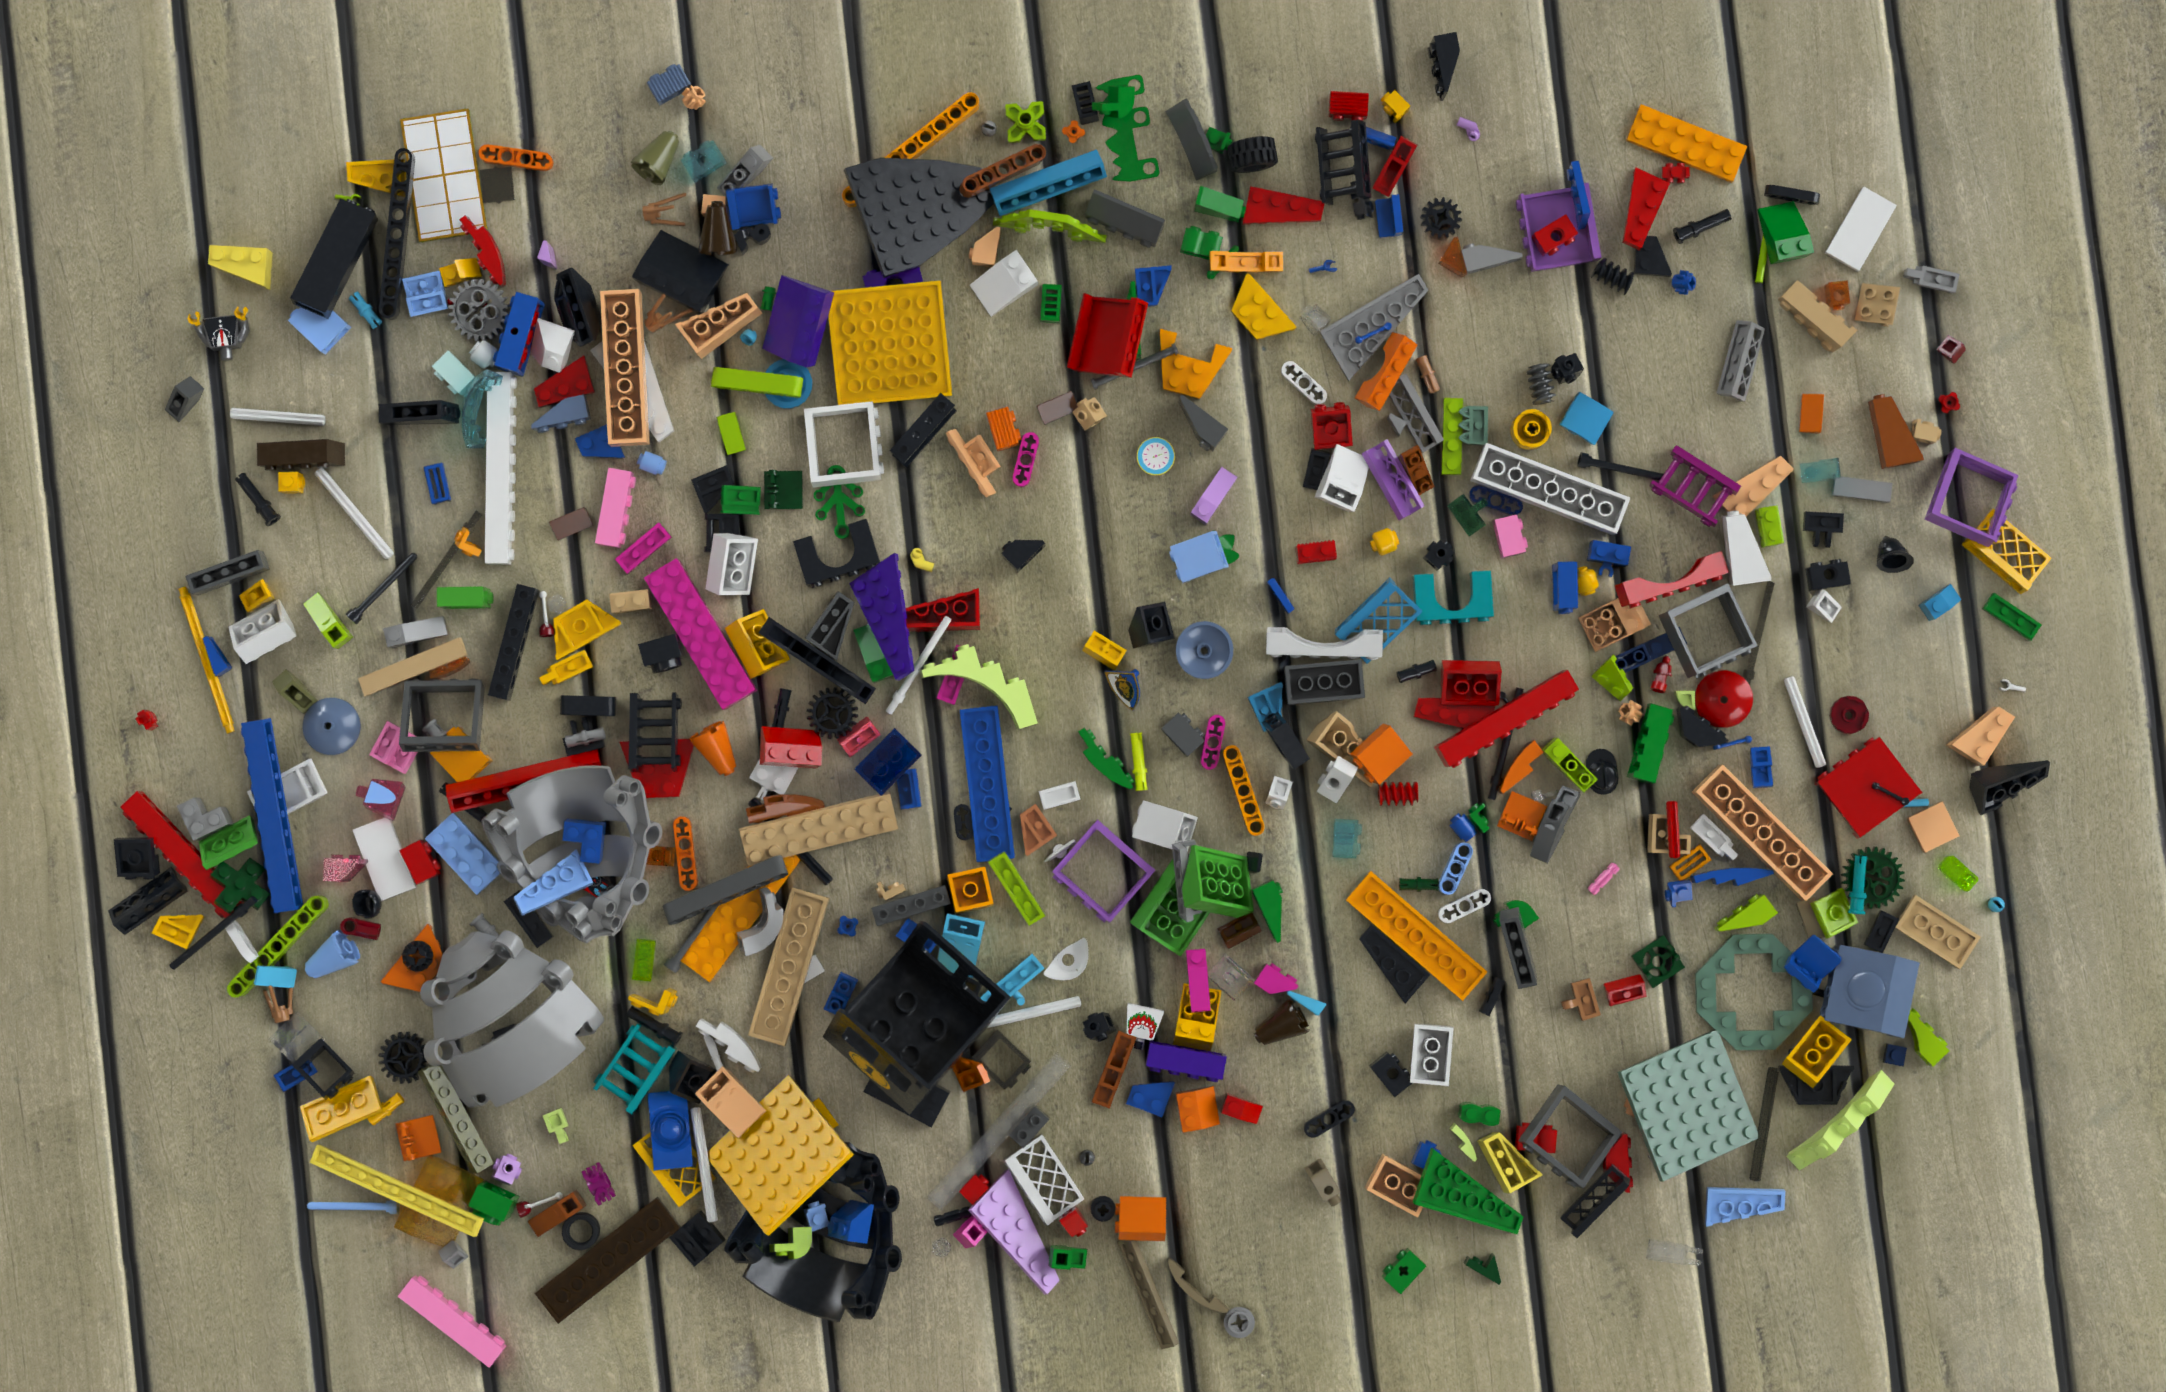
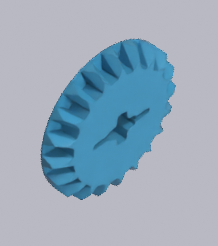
(792, 369)

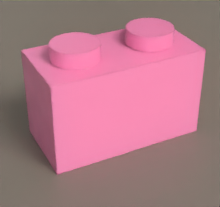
(1509, 536)

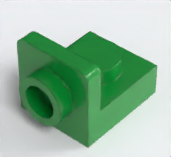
(1218, 140)
(1479, 821)

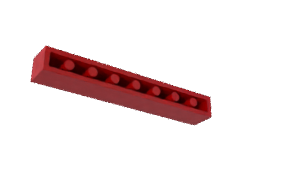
(1507, 717)
(493, 787)
(174, 845)

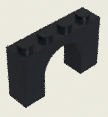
(816, 572)

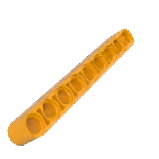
(930, 129)

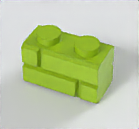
(1769, 526)

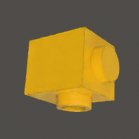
(290, 482)

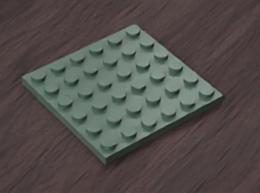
(1688, 1105)

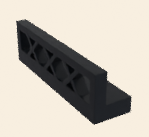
(148, 903)
(1598, 1207)

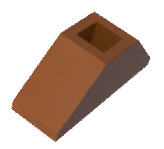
(1416, 469)

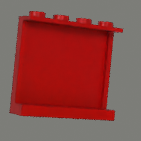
(1107, 335)
(1852, 791)

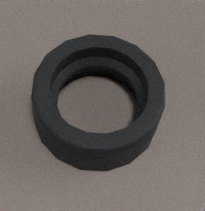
(566, 1231)

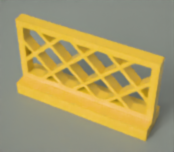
(2000, 566)
(664, 1177)

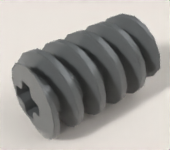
(1540, 385)

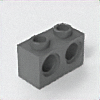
(1029, 1126)

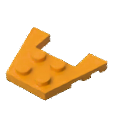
(1186, 374)

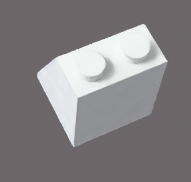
(1163, 825)

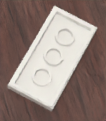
(1860, 229)
(385, 863)

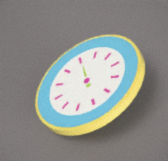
(1155, 456)

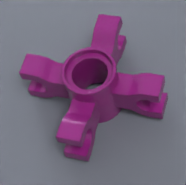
(598, 1183)

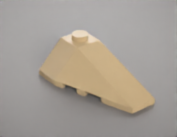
(1336, 738)

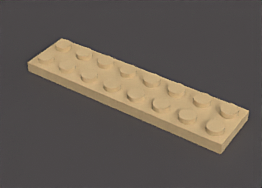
(819, 828)
(788, 966)

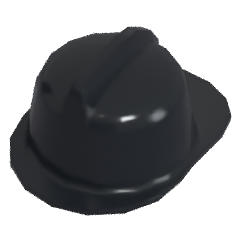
(1604, 768)

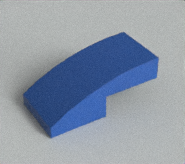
(1761, 767)

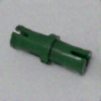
(1418, 884)

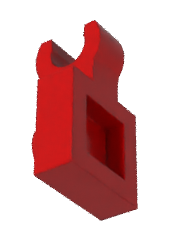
(147, 719)

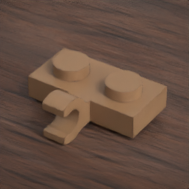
(1584, 999)

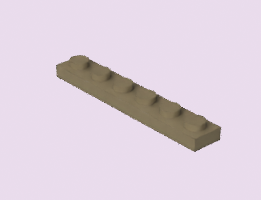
(1148, 1293)

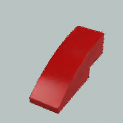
(1395, 166)

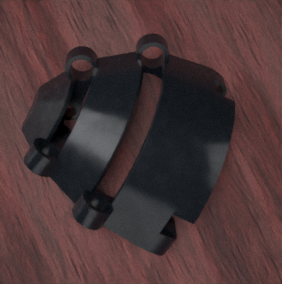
(818, 1281)

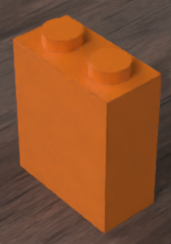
(1380, 754)
(1141, 1218)

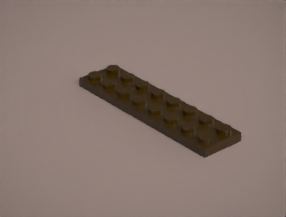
(607, 1260)

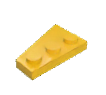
(374, 174)

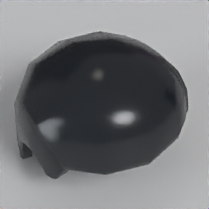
(366, 903)

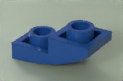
(841, 993)

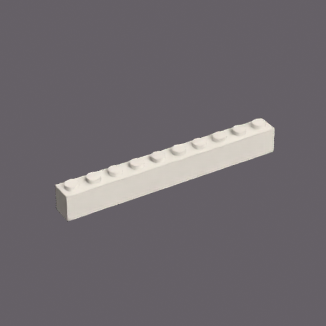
(500, 472)

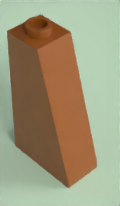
(1892, 434)

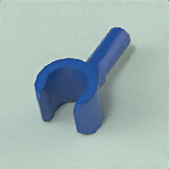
(1326, 266)

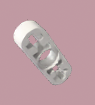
(1317, 389)
(1475, 895)
(242, 942)

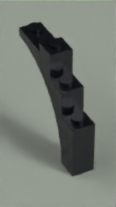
(817, 660)

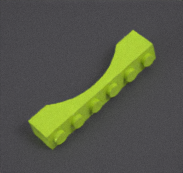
(1925, 1042)

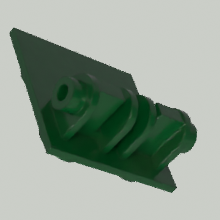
(783, 489)

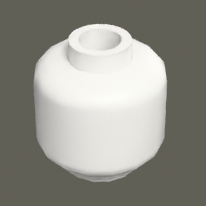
(483, 354)

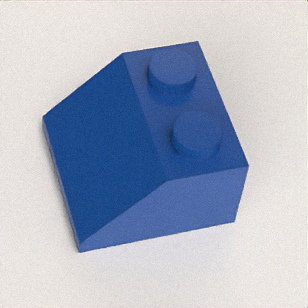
(851, 1222)

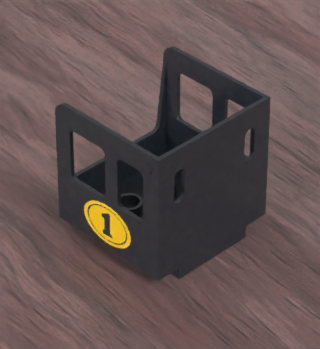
(914, 1019)

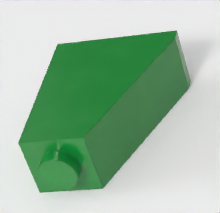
(1219, 205)

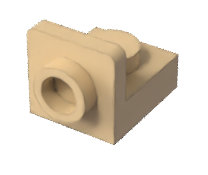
(894, 890)

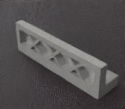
(1738, 358)
(1421, 411)
(1180, 865)

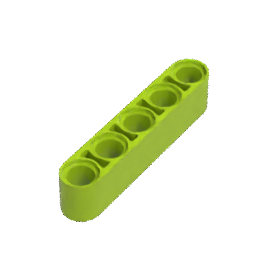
(757, 382)

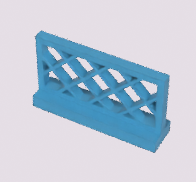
(1370, 605)

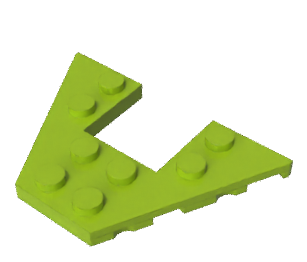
(1022, 223)

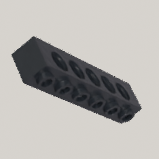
(513, 642)

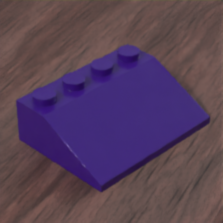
(798, 321)

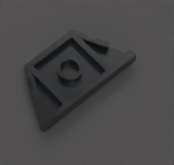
(1825, 1092)

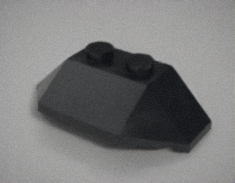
(577, 306)

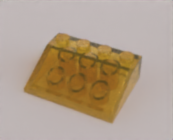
(443, 1182)

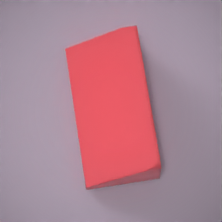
(859, 737)

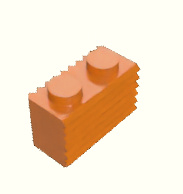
(1002, 428)

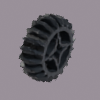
(817, 721)
(403, 1048)

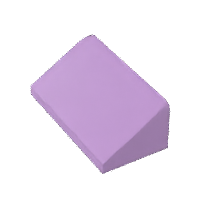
(546, 255)

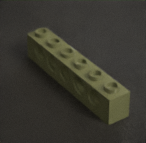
(456, 1118)

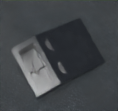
(1444, 52)

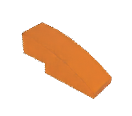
(1520, 766)

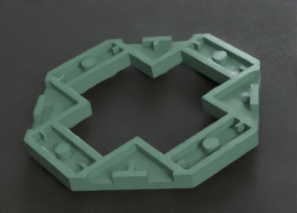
(1725, 1022)

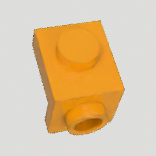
(467, 547)

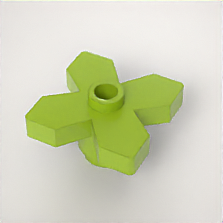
(1033, 128)

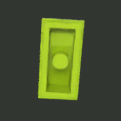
(731, 433)

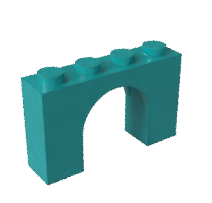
(1479, 606)

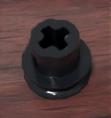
(1097, 1203)

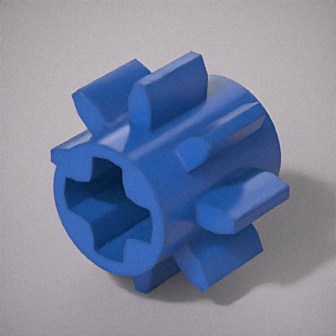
(1683, 282)

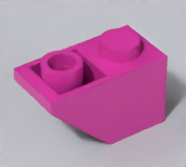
(1274, 982)

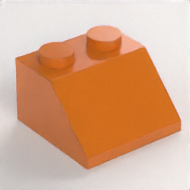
(1197, 1109)

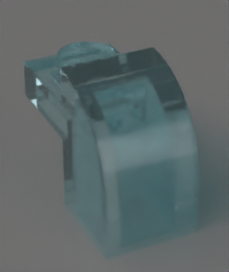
(1820, 471)

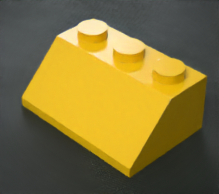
(754, 650)

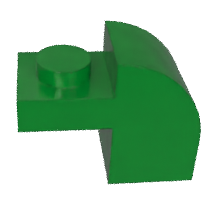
(1119, 101)
(1527, 913)
(1067, 1257)

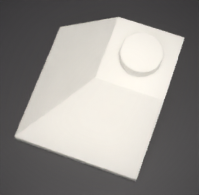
(551, 345)

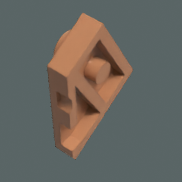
(1035, 829)

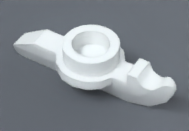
(1060, 850)

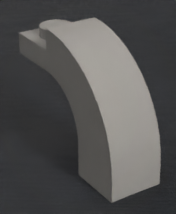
(766, 929)

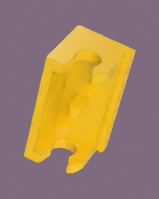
(1104, 650)

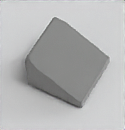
(1397, 423)
(452, 1254)

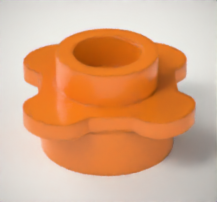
(1073, 136)

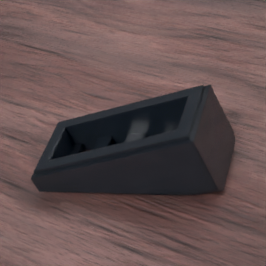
(1086, 115)

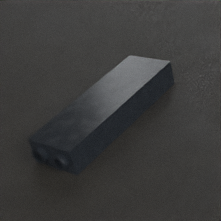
(334, 258)

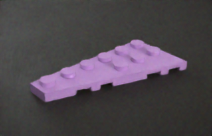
(1010, 1224)

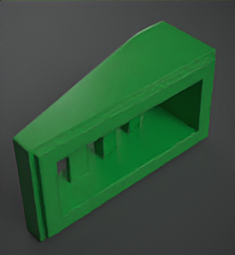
(1051, 318)

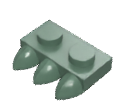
(1475, 425)

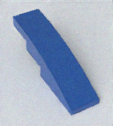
(1737, 875)

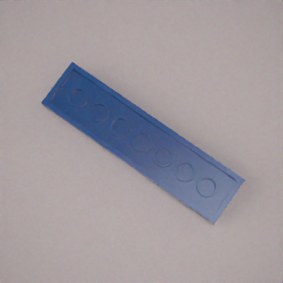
(987, 782)

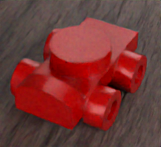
(1677, 172)

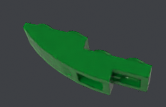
(1108, 767)

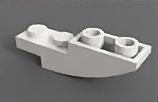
(737, 1048)

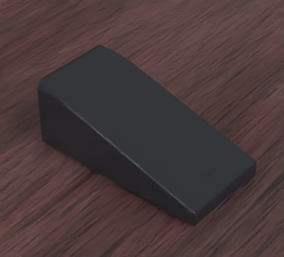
(1316, 468)

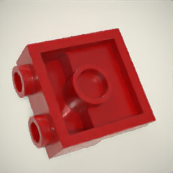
(1331, 426)

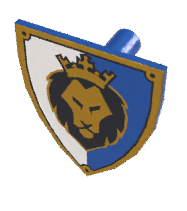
(1125, 686)

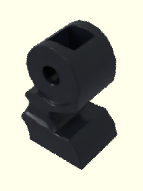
(760, 235)

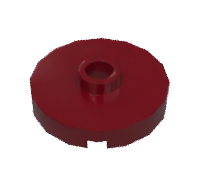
(1858, 711)

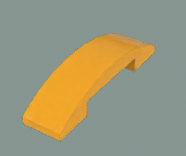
(1246, 261)

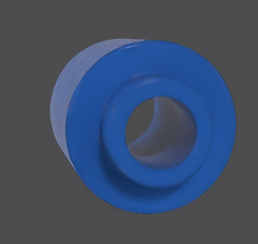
(1463, 827)

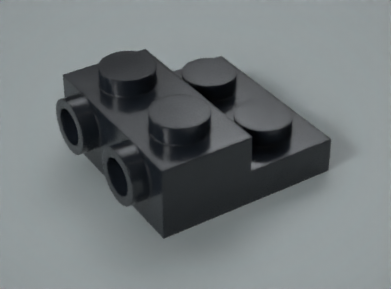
(136, 858)

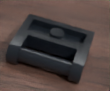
(727, 524)

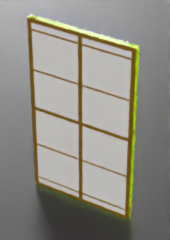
(444, 173)

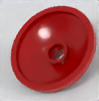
(1723, 684)

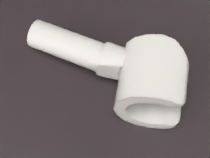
(2012, 686)

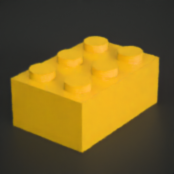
(1816, 1051)

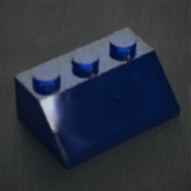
(888, 761)

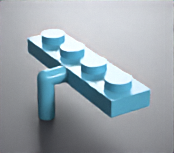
(1018, 978)

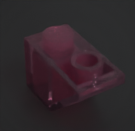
(342, 869)

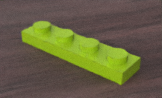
(1451, 431)
(1016, 888)

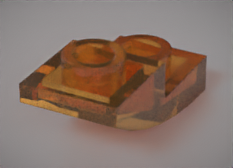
(453, 667)

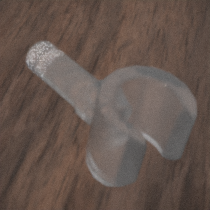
(1538, 795)

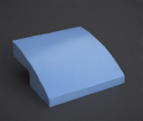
(425, 293)

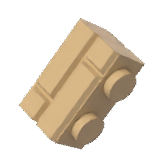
(631, 601)

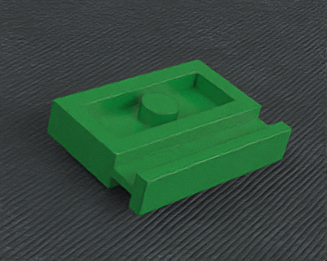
(740, 499)

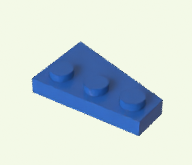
(1578, 194)

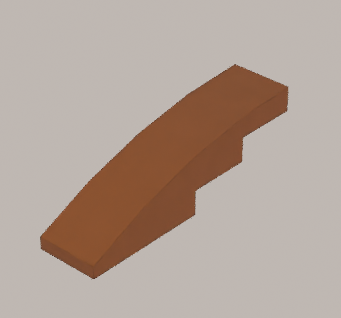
(1114, 1069)

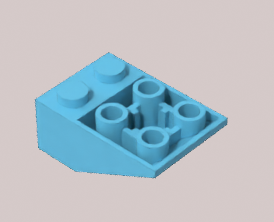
(965, 936)

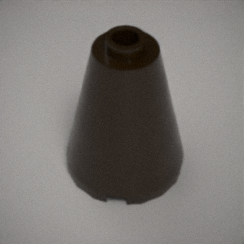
(717, 231)
(1282, 1024)

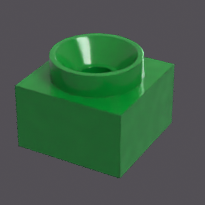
(493, 1203)

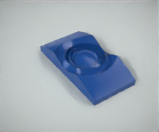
(669, 1131)

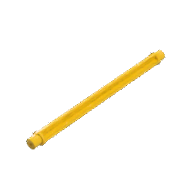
(213, 680)

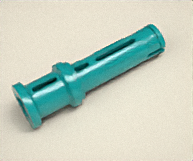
(1857, 894)

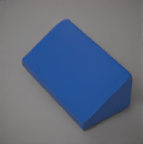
(1380, 139)

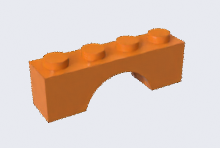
(1377, 389)

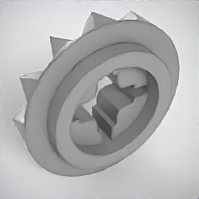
(1247, 1326)

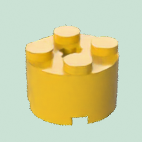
(1536, 420)

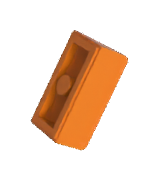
(1811, 413)

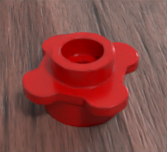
(1952, 397)

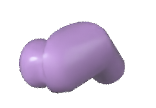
(1471, 128)

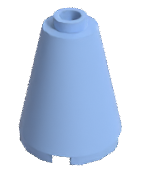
(332, 956)

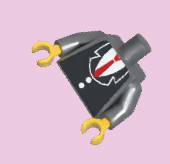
(222, 332)

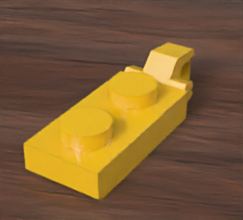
(567, 668)

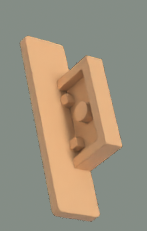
(977, 459)

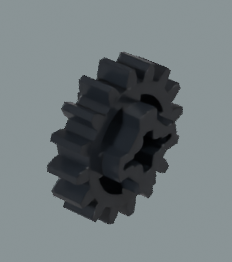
(1435, 214)

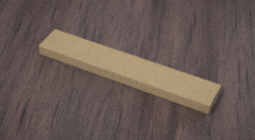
(412, 666)

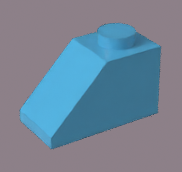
(1940, 603)

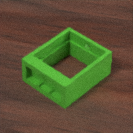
(464, 597)

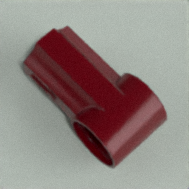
(362, 928)

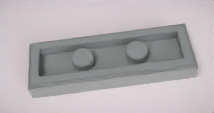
(1862, 489)

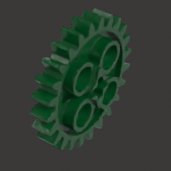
(1878, 861)

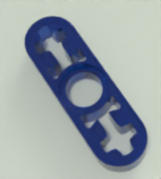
(1483, 490)

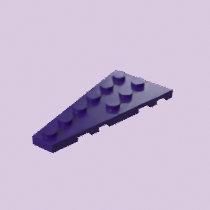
(885, 610)

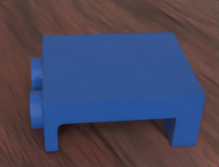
(753, 205)

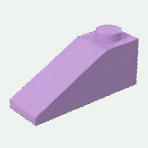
(1213, 495)

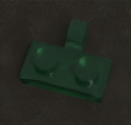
(1467, 514)

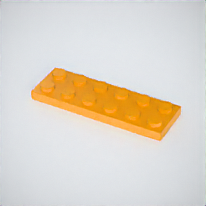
(1686, 143)

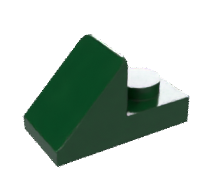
(1488, 1270)

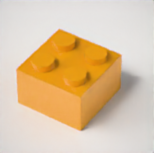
(970, 890)

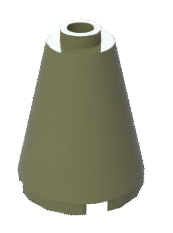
(656, 158)

